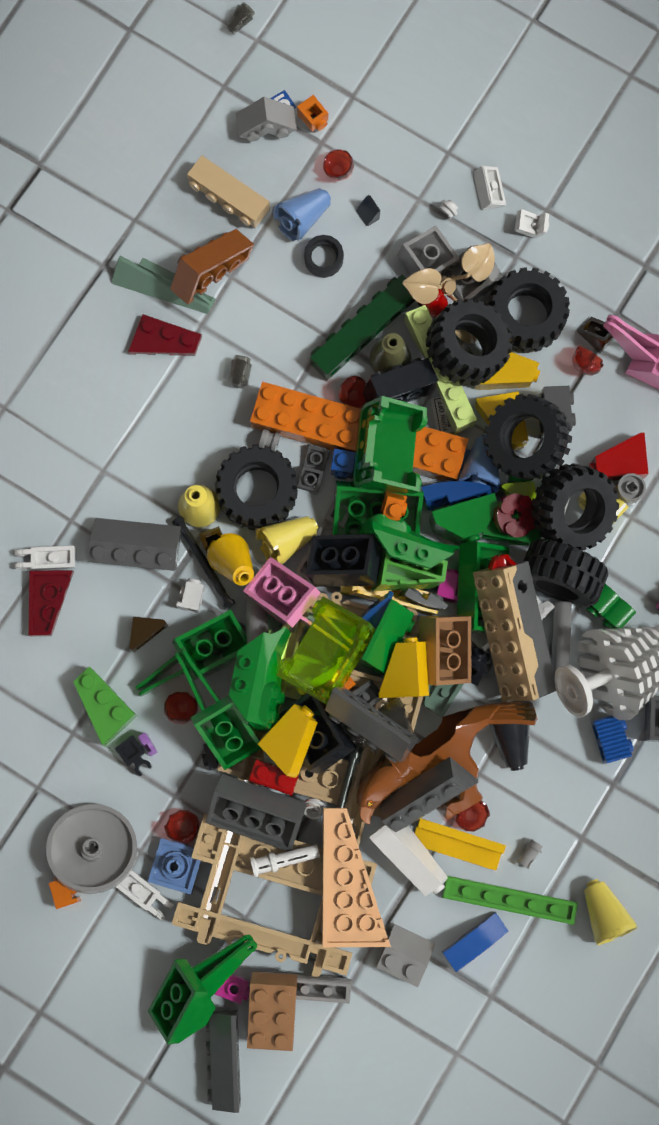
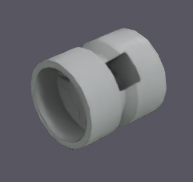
(630, 488)

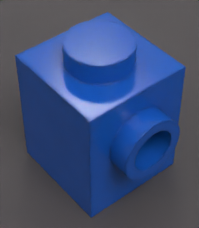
(342, 464)

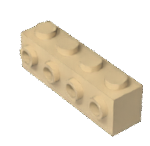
(228, 191)

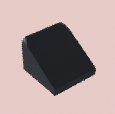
(368, 211)

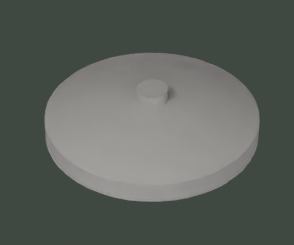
(91, 849)

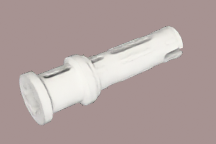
(273, 862)

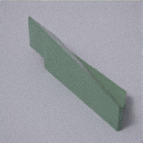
(155, 282)

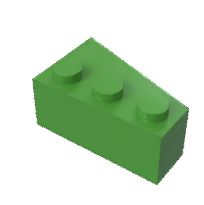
(400, 575)
(105, 708)

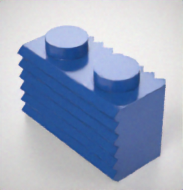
(612, 739)

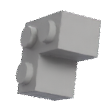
(266, 117)

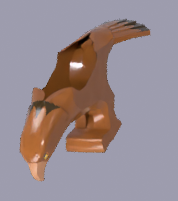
(452, 740)

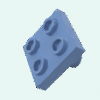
(174, 866)

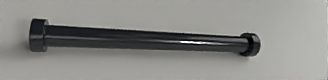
(179, 521)

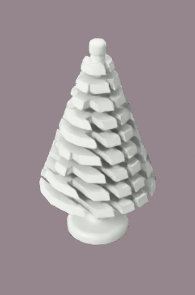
(622, 663)

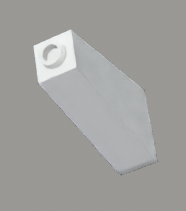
(410, 858)

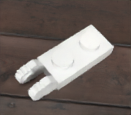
(47, 558)
(143, 894)

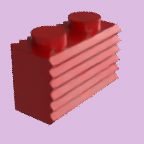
(272, 778)

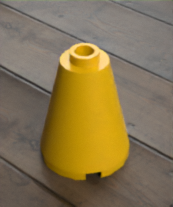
(231, 558)

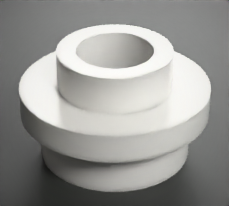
(449, 208)
(314, 808)

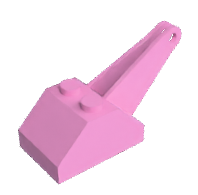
(640, 347)
(282, 593)

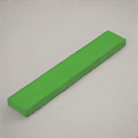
(510, 900)

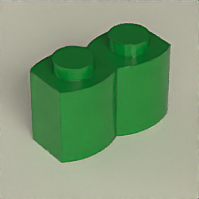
(611, 609)

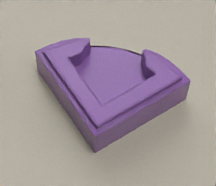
(148, 744)

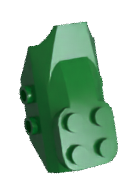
(405, 544)
(254, 681)

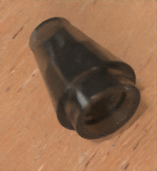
(242, 16)

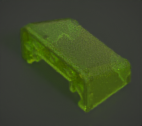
(327, 651)

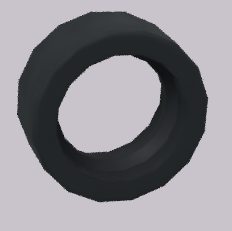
(325, 240)

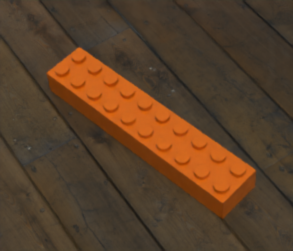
(336, 427)

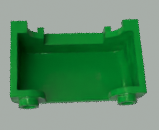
(388, 445)

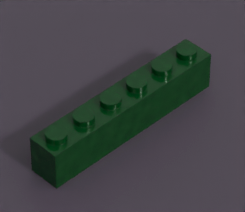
(362, 329)

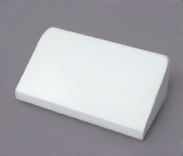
(489, 187)

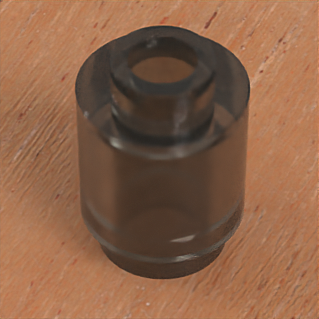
(239, 371)

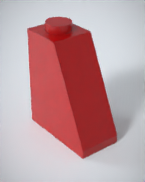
(623, 459)

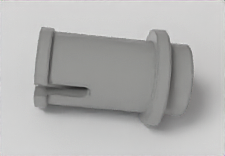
(530, 853)

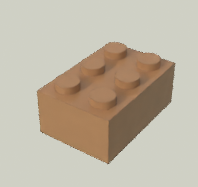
(447, 648)
(272, 1011)

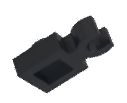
(131, 753)

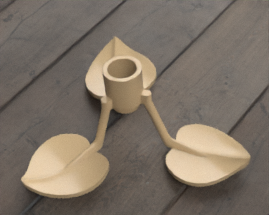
(425, 283)

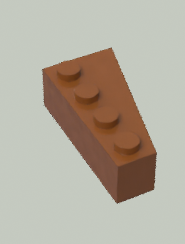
(210, 264)

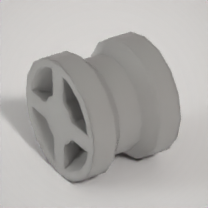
(269, 439)

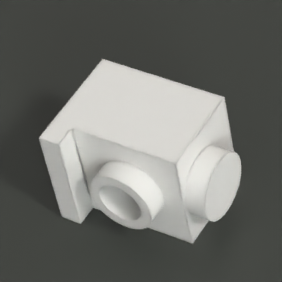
(191, 596)

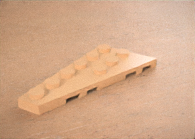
(348, 899)

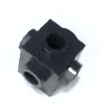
(479, 664)

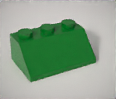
(389, 632)

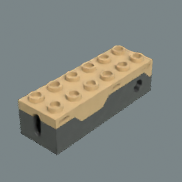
(514, 629)

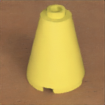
(199, 506)
(286, 538)
(606, 913)

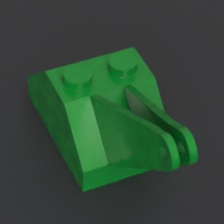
(473, 521)
(210, 647)
(222, 723)
(185, 995)

